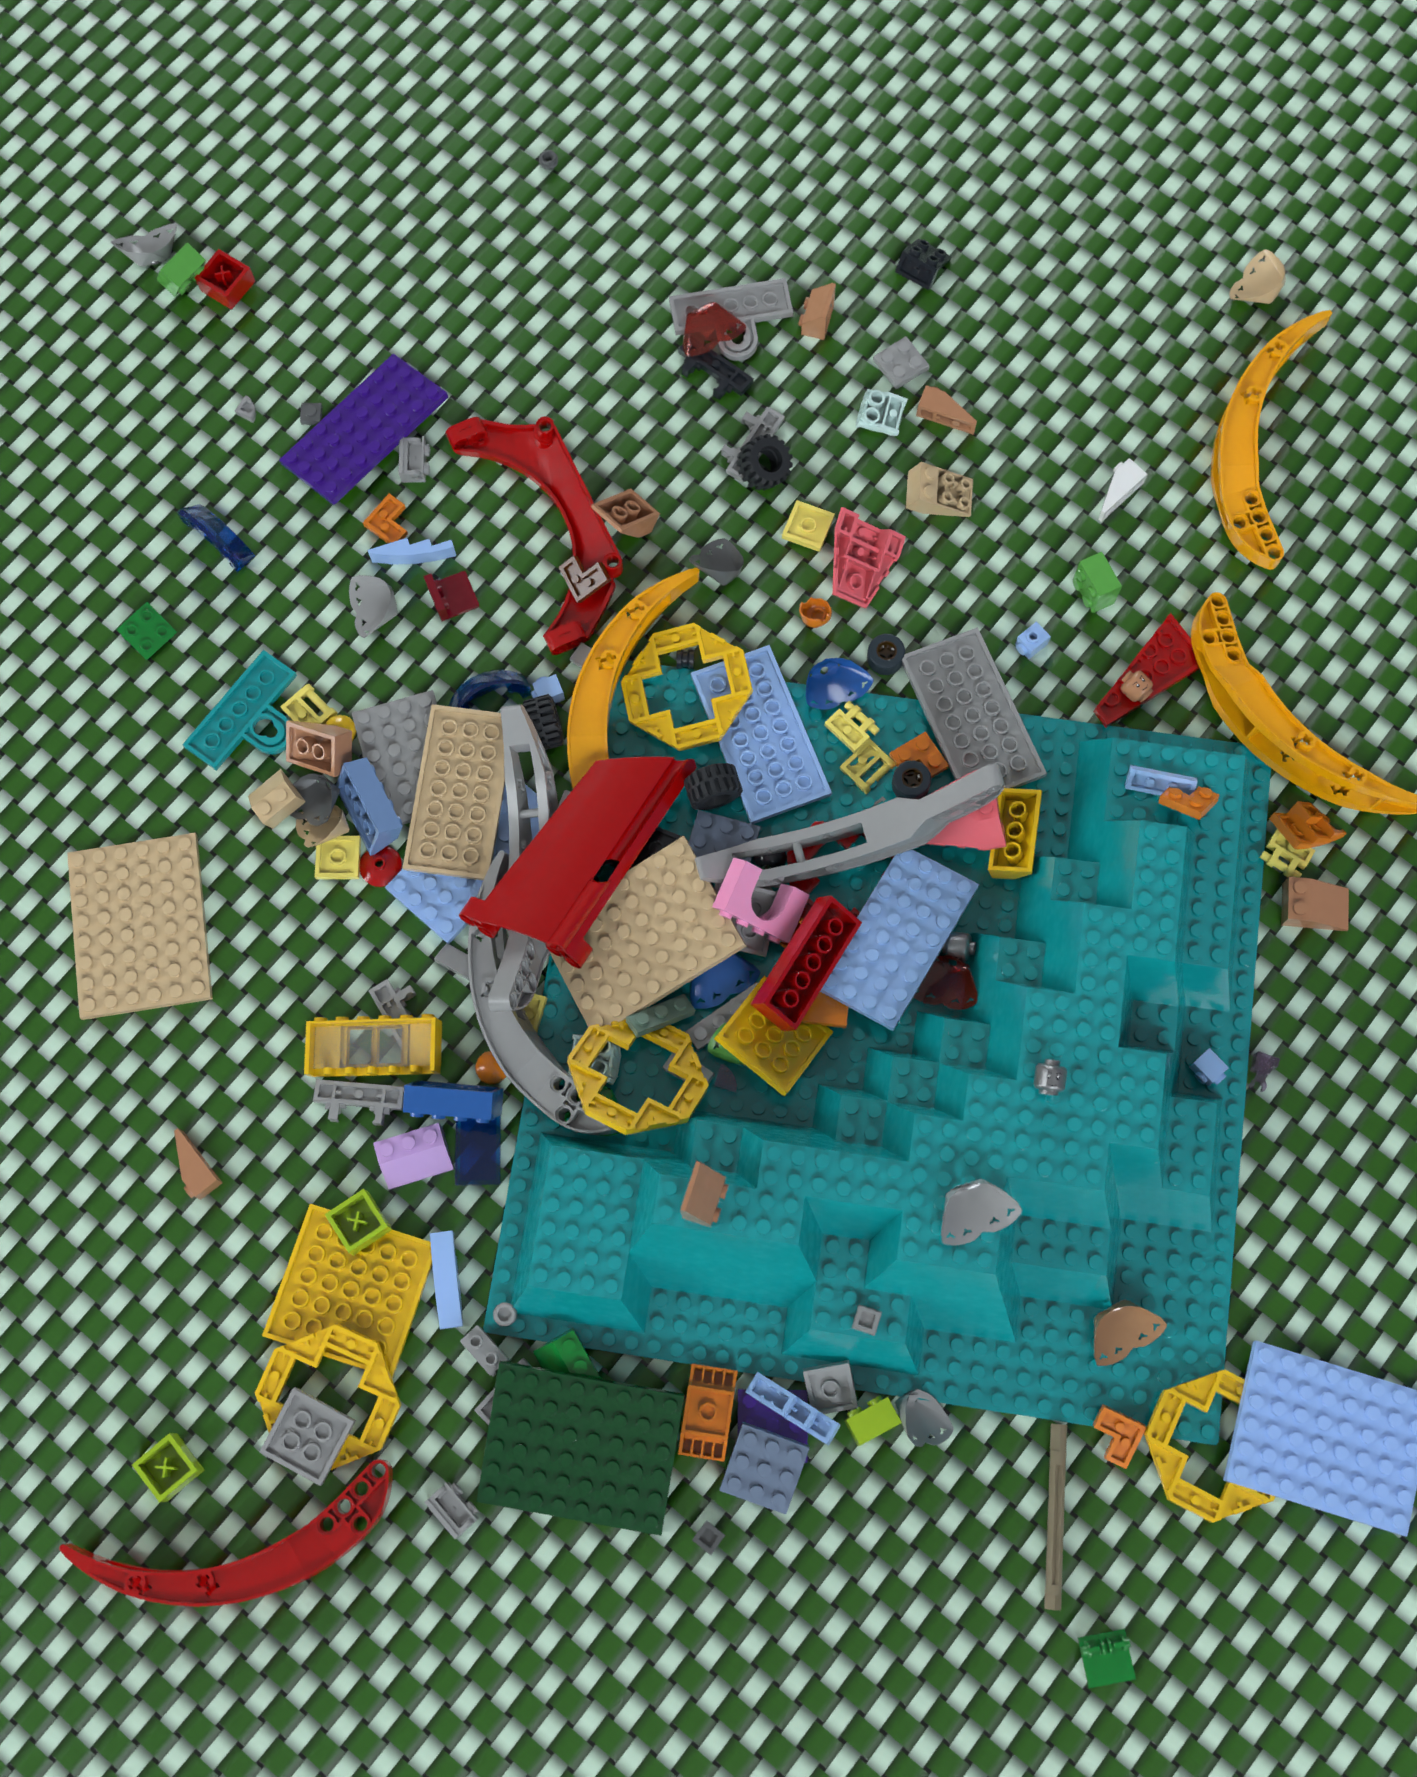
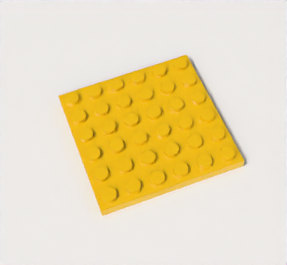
(364, 1292)

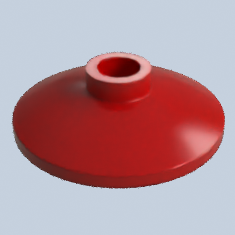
(381, 875)

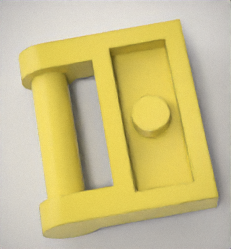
(299, 711)
(857, 771)

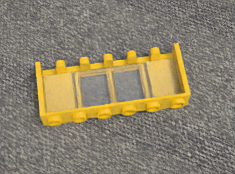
(373, 1046)

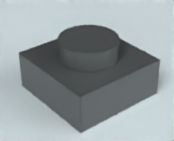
(311, 413)
(708, 1537)

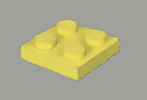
(808, 526)
(338, 858)

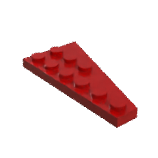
(1163, 659)

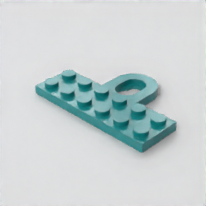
(241, 710)

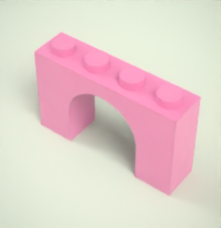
(735, 902)

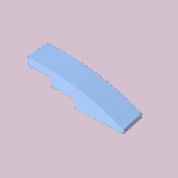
(403, 553)
(446, 1280)
(793, 1408)

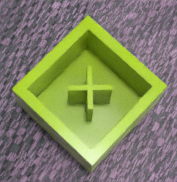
(358, 1222)
(872, 1421)
(168, 1467)

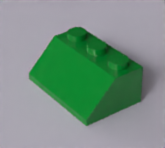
(566, 1355)

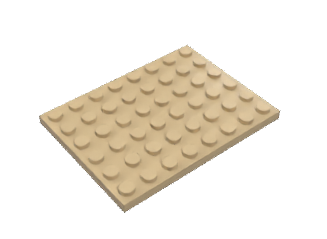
(139, 926)
(650, 938)

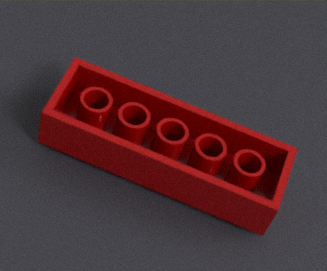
(806, 963)

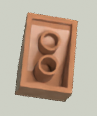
(628, 513)
(318, 746)
(1314, 904)
(703, 1195)

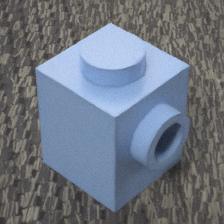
(1032, 640)
(550, 686)
(1209, 1068)

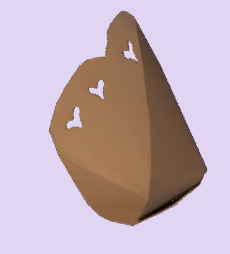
(1121, 1328)

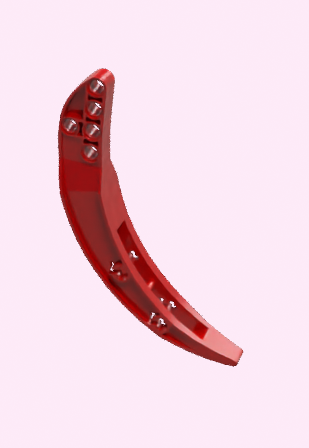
(260, 1574)

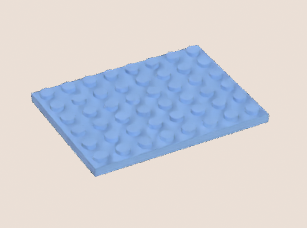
(1326, 1438)

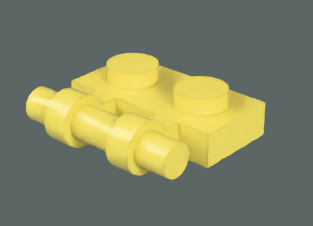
(847, 730)
(1281, 847)

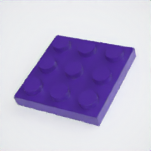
(760, 1415)

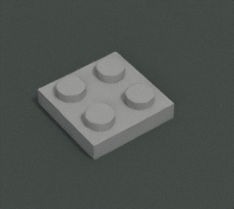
(901, 362)
(831, 1387)

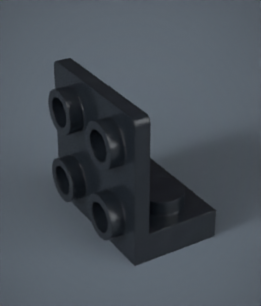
(921, 263)

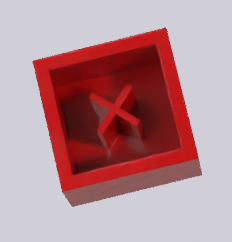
(225, 279)

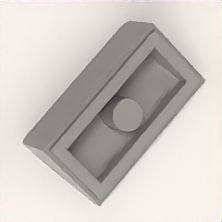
(453, 960)

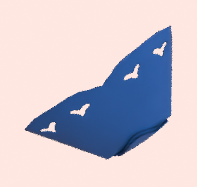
(836, 683)
(722, 980)

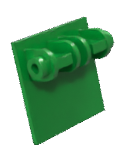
(146, 630)
(1106, 1658)

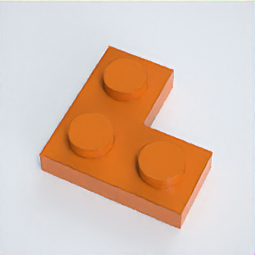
(382, 520)
(921, 750)
(1193, 805)
(1125, 1433)

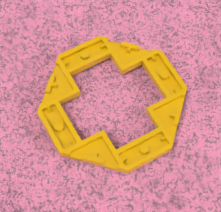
(724, 707)
(652, 1113)
(375, 1380)
(1171, 1462)

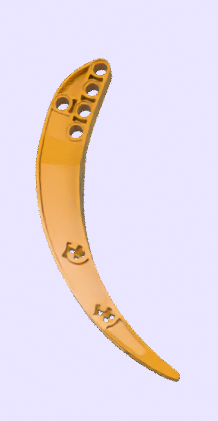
(1236, 448)
(596, 688)
(1267, 726)

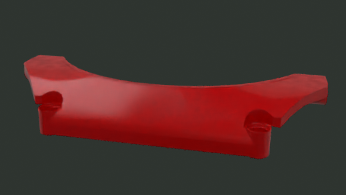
(548, 464)

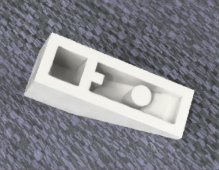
(1125, 482)

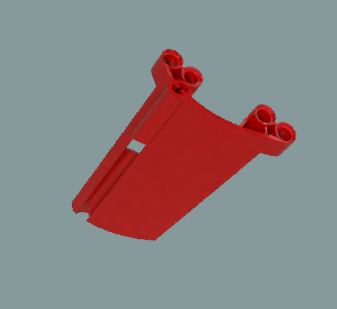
(552, 884)

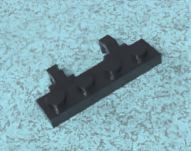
(727, 374)

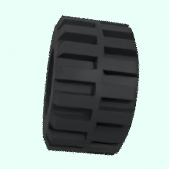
(778, 456)
(545, 720)
(713, 786)

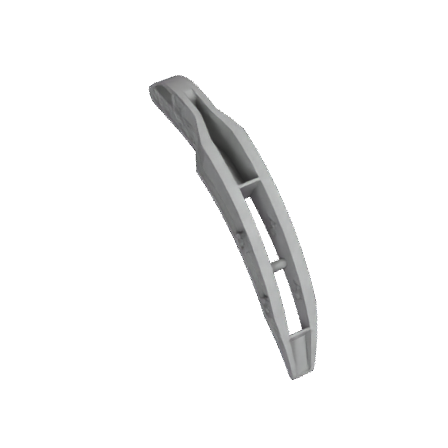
(888, 828)
(523, 955)
(511, 1034)

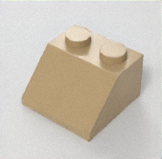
(275, 799)

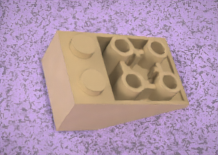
(938, 491)

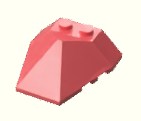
(862, 557)
(976, 830)

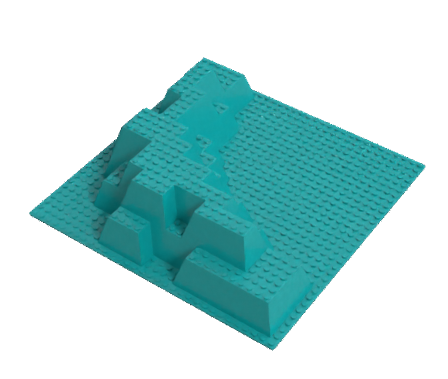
(1108, 957)

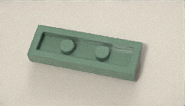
(660, 1015)

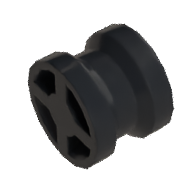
(685, 658)

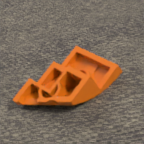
(1306, 826)
(826, 1012)

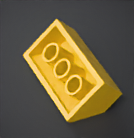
(1020, 817)

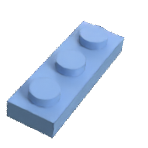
(1157, 781)

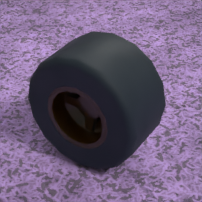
(885, 646)
(913, 773)

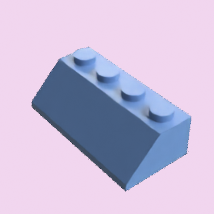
(368, 805)

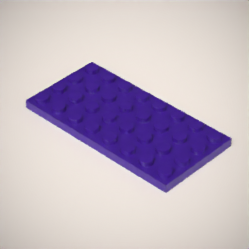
(363, 429)

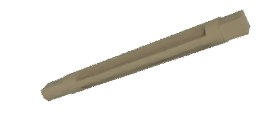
(1055, 1524)

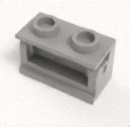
(413, 459)
(484, 1350)
(452, 1509)

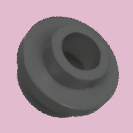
(548, 155)

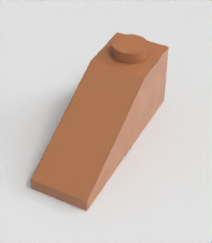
(942, 409)
(194, 1169)

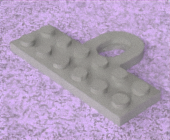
(747, 302)

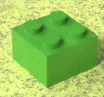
(181, 269)
(1096, 582)

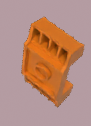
(707, 1412)

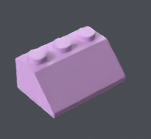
(413, 1156)

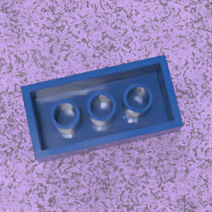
(453, 1100)

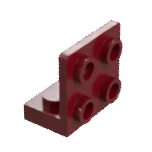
(452, 595)

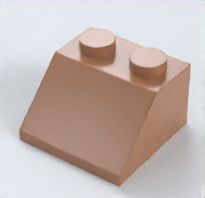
(818, 311)

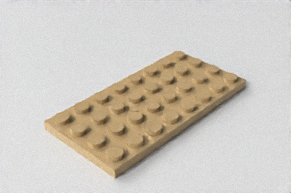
(457, 794)

